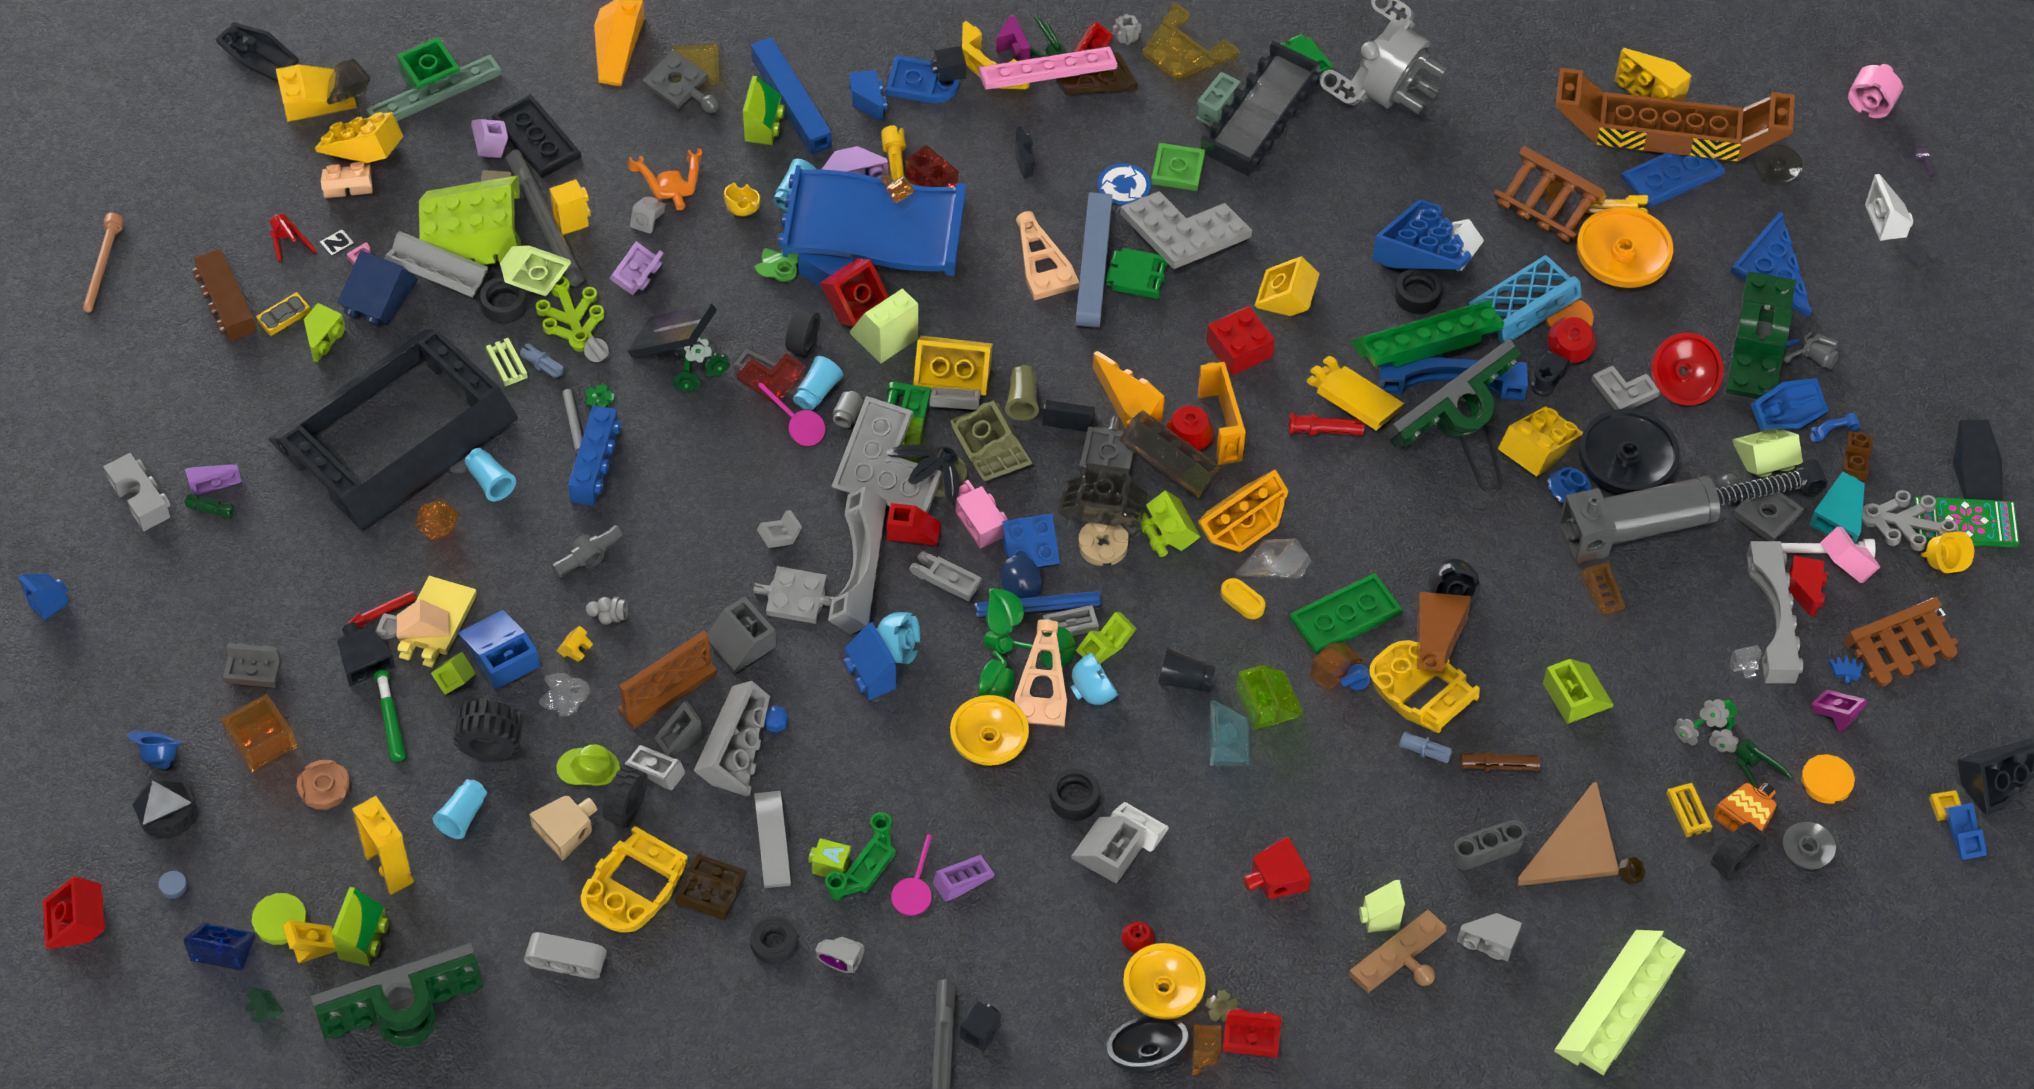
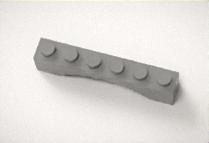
(865, 520)
(1767, 569)

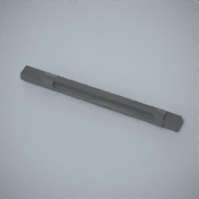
(543, 215)
(943, 1034)

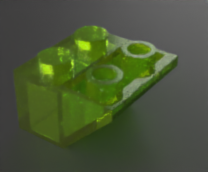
(1267, 696)

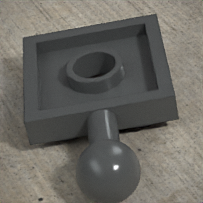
(678, 93)
(1751, 513)

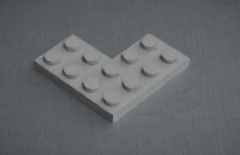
(1182, 238)
(868, 465)

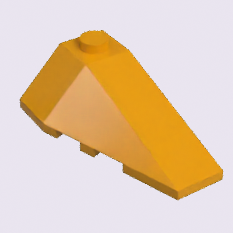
(616, 37)
(1127, 393)

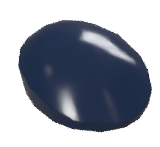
(1021, 577)

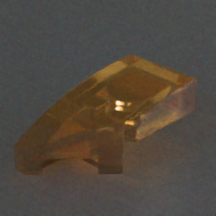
(1205, 1046)

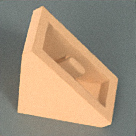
(422, 621)

